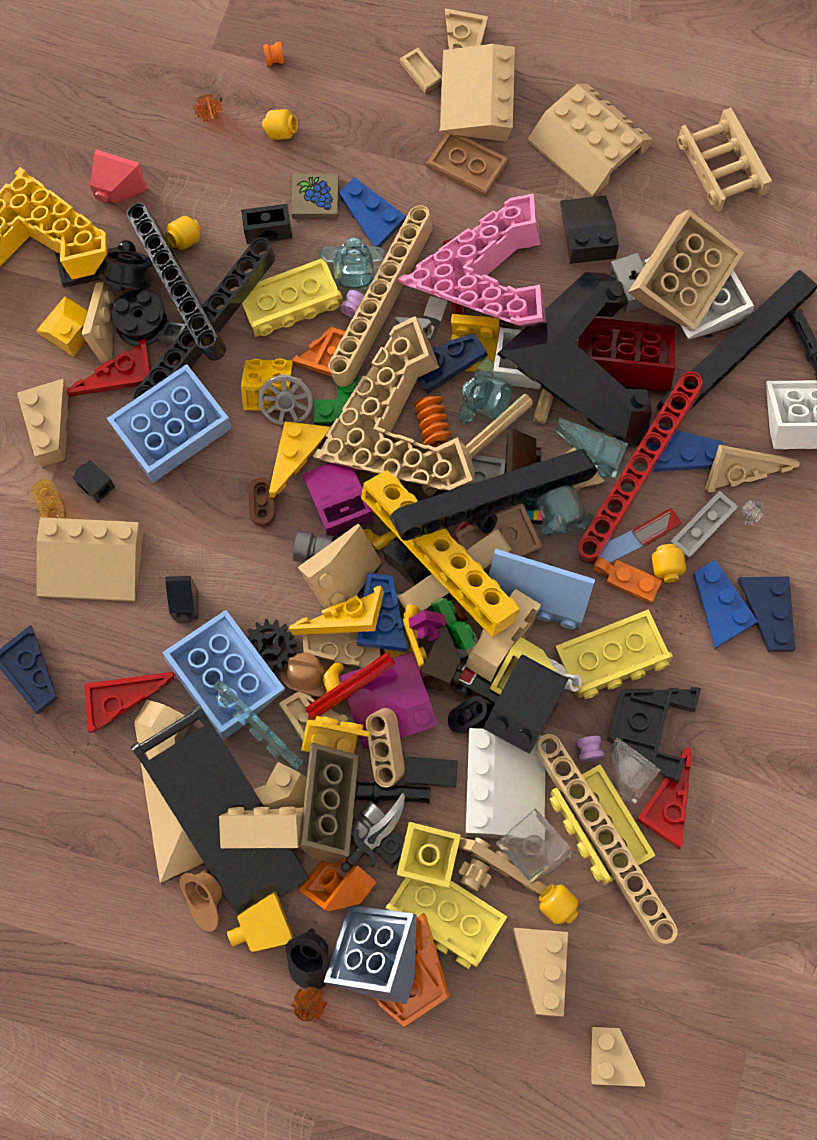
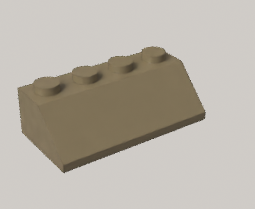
(328, 803)

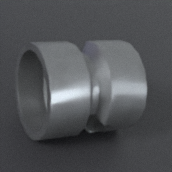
(308, 545)
(369, 817)

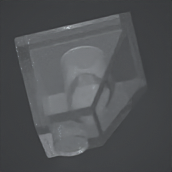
(630, 771)
(535, 847)

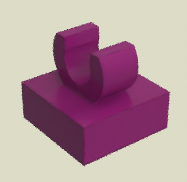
(427, 624)

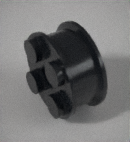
(126, 269)
(139, 316)

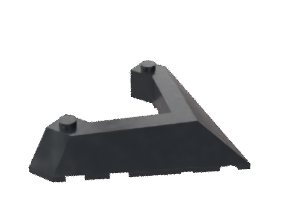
(564, 370)

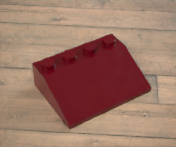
(632, 351)

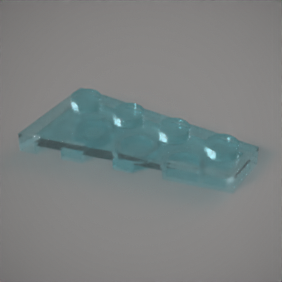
(259, 728)

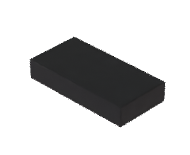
(431, 772)

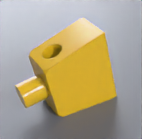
(262, 925)

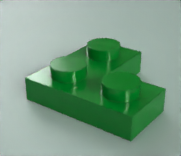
(328, 410)
(460, 633)

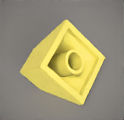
(520, 647)
(428, 854)

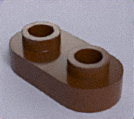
(261, 503)

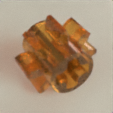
(208, 107)
(309, 1004)

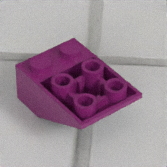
(337, 498)

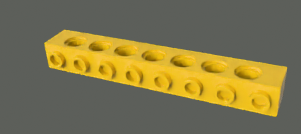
(385, 495)

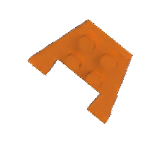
(429, 982)

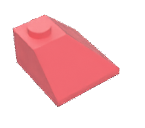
(115, 178)

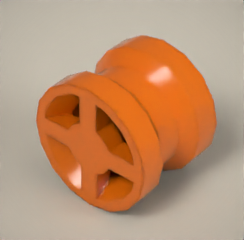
(273, 54)

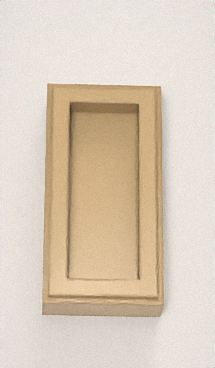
(421, 70)

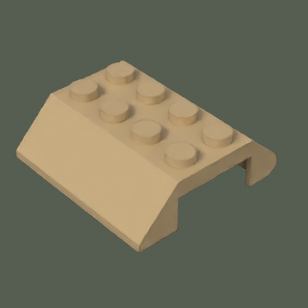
(587, 137)

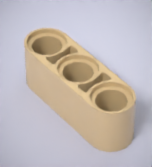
(391, 737)

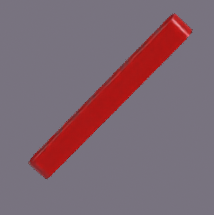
(644, 456)

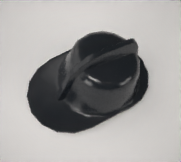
(308, 959)

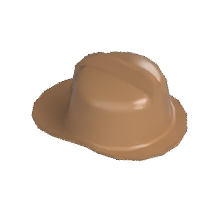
(305, 674)
(202, 896)

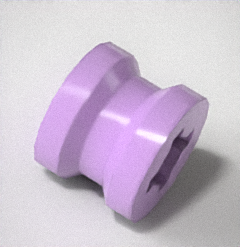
(352, 303)
(590, 749)

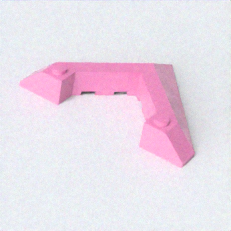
(462, 265)

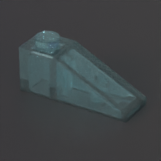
(602, 449)

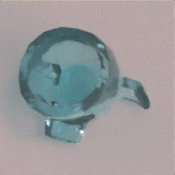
(353, 262)
(484, 394)
(562, 511)

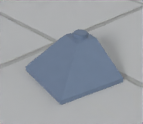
(375, 954)

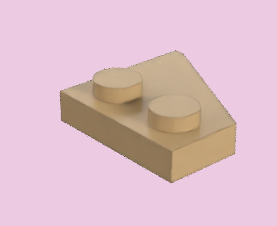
(295, 711)

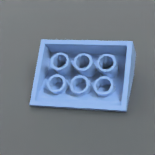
(170, 423)
(559, 591)
(226, 654)

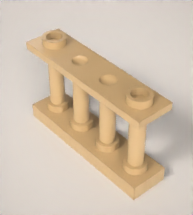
(738, 143)

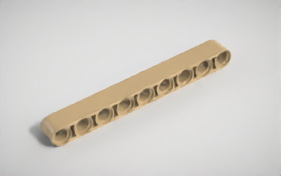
(380, 296)
(606, 852)

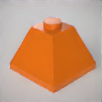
(336, 889)

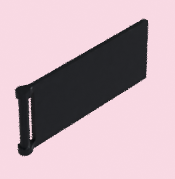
(201, 784)

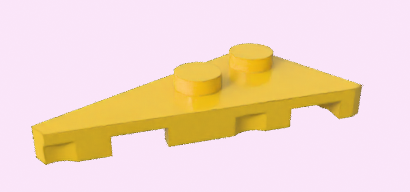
(296, 446)
(344, 617)

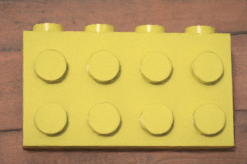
(291, 297)
(614, 654)
(619, 817)
(455, 918)

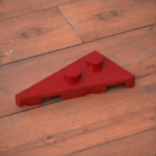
(122, 372)
(114, 697)
(667, 807)

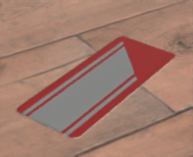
(657, 526)

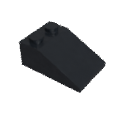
(589, 229)
(526, 704)

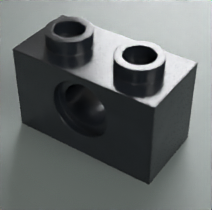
(267, 222)

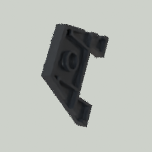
(641, 719)

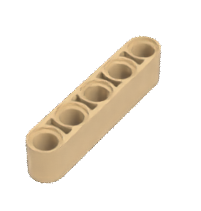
(431, 589)

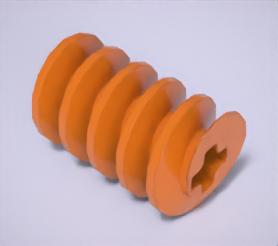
(432, 420)

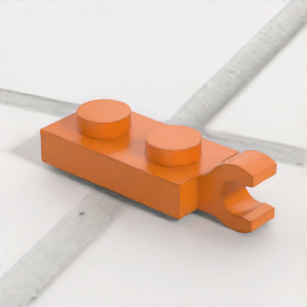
(629, 579)

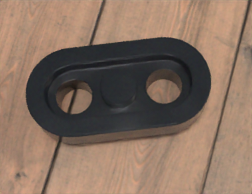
(472, 712)

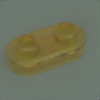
(50, 503)

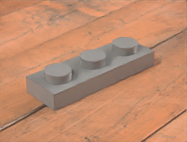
(704, 524)

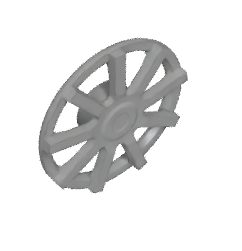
(285, 399)

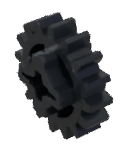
(275, 638)

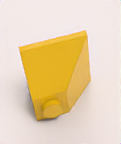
(65, 326)

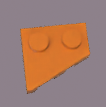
(320, 352)

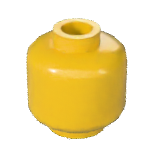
(280, 124)
(183, 233)
(668, 563)
(558, 904)

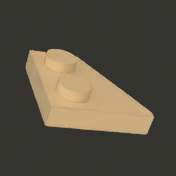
(612, 1059)

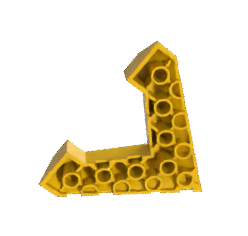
(38, 213)

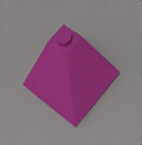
(396, 689)

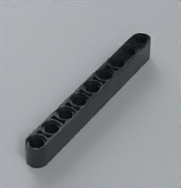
(176, 282)
(220, 296)
(749, 335)
(492, 494)

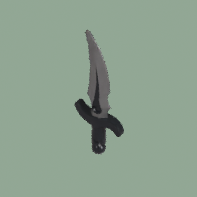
(374, 837)

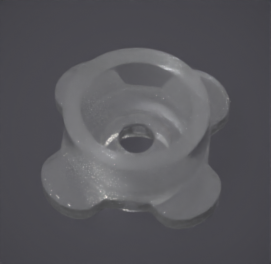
(752, 511)

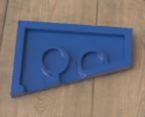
(374, 214)
(686, 452)
(723, 606)
(389, 627)

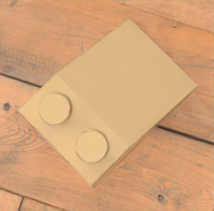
(341, 567)

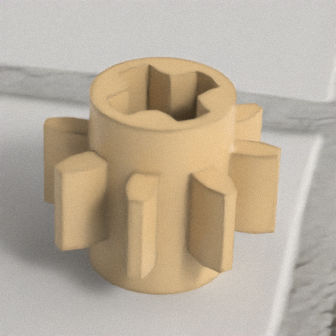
(474, 874)

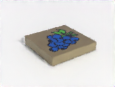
(315, 195)

